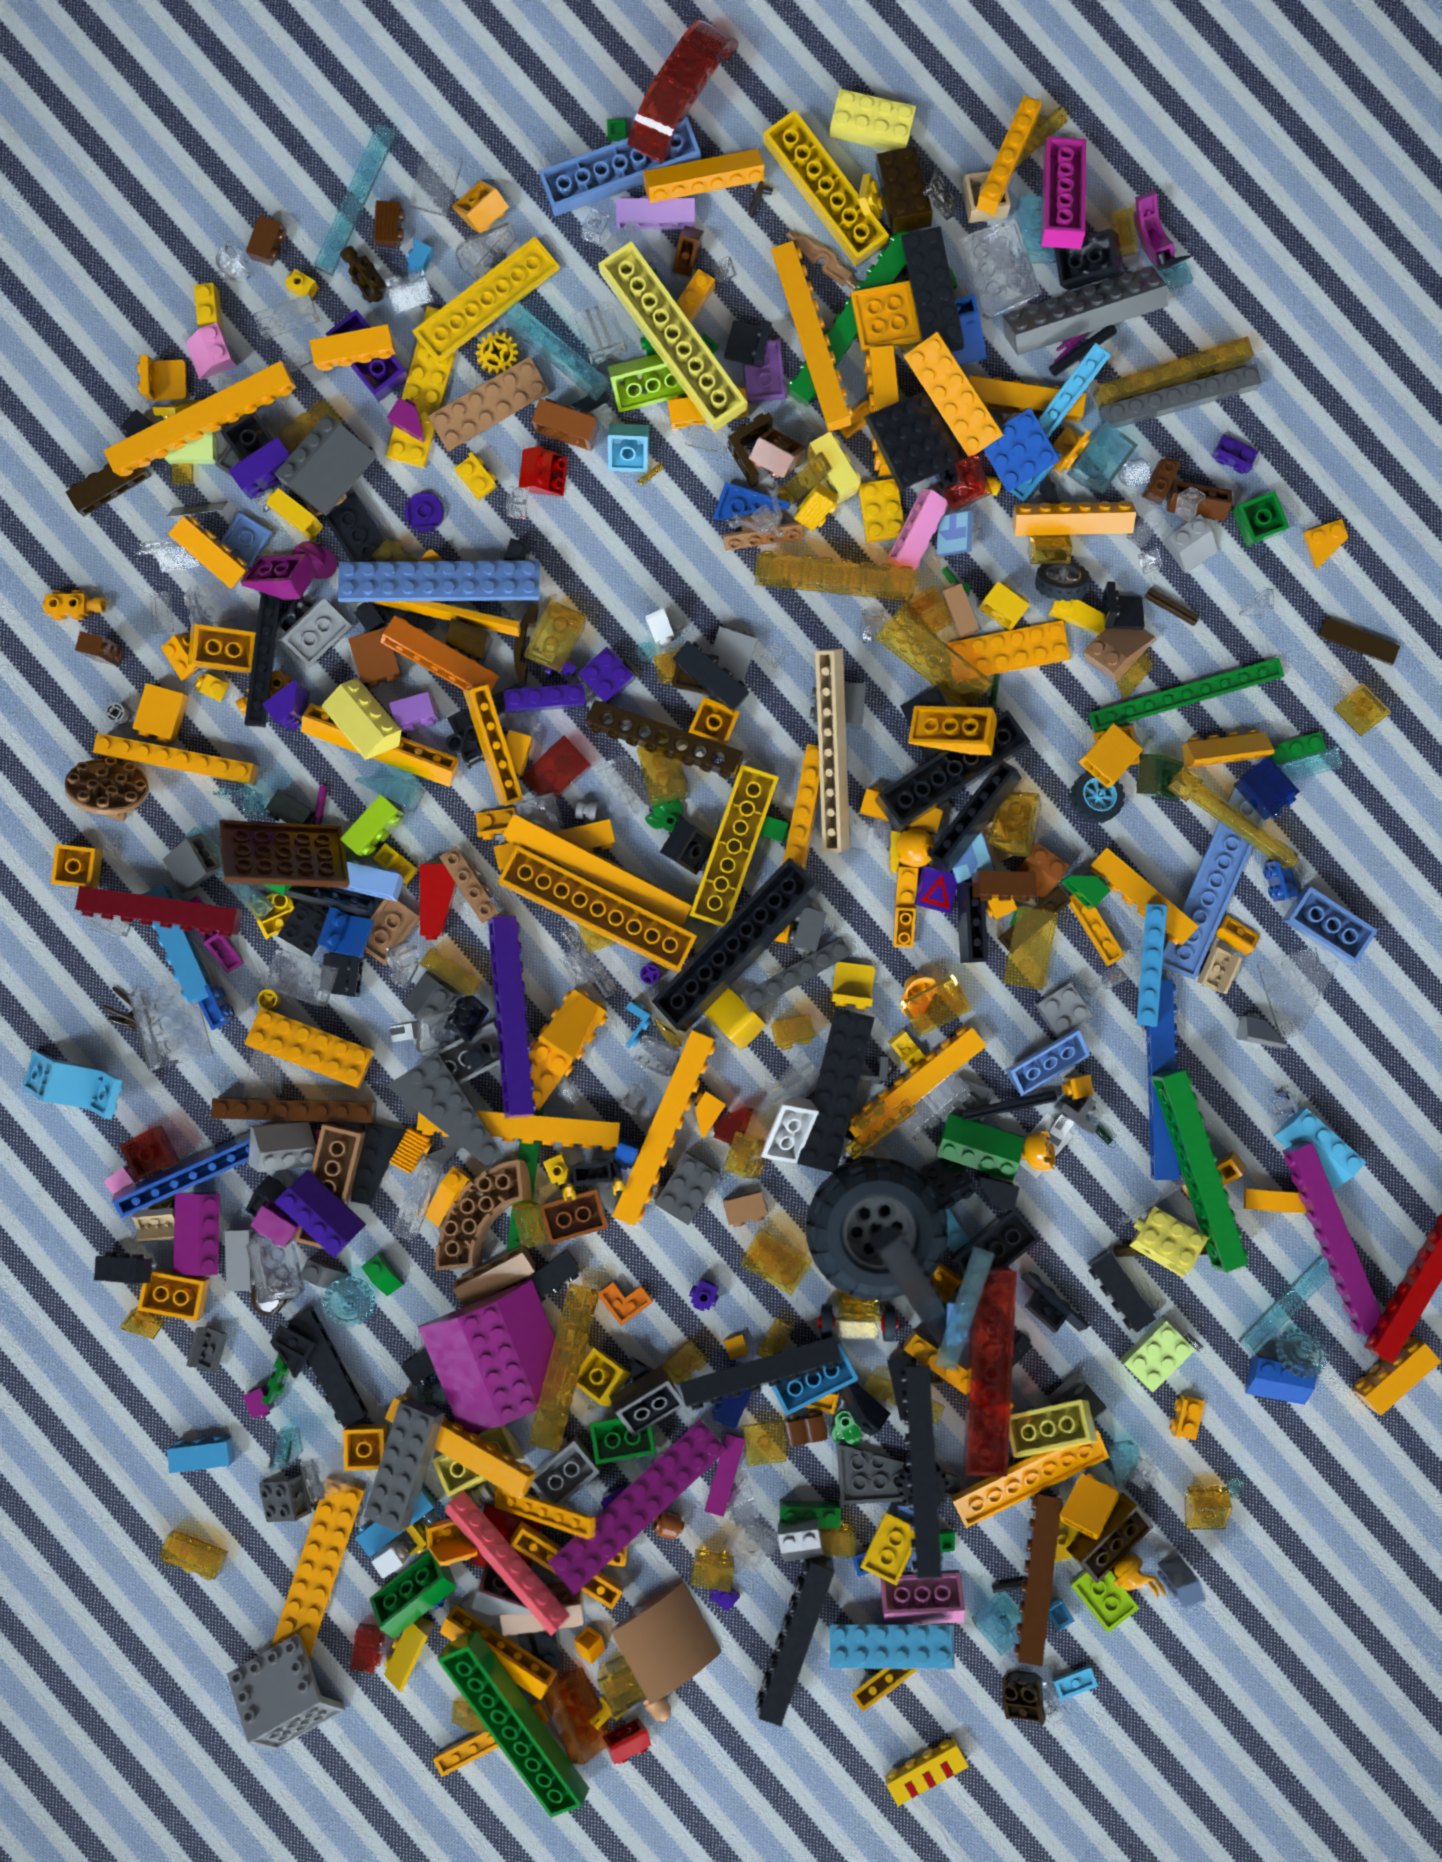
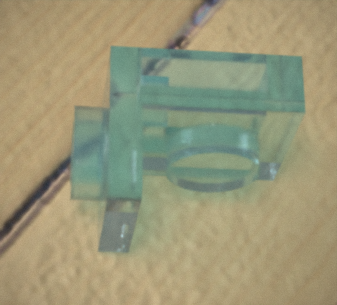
(1177, 276)

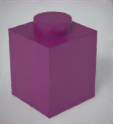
(253, 1402)

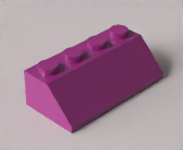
(196, 1233)

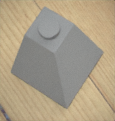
(1258, 1031)

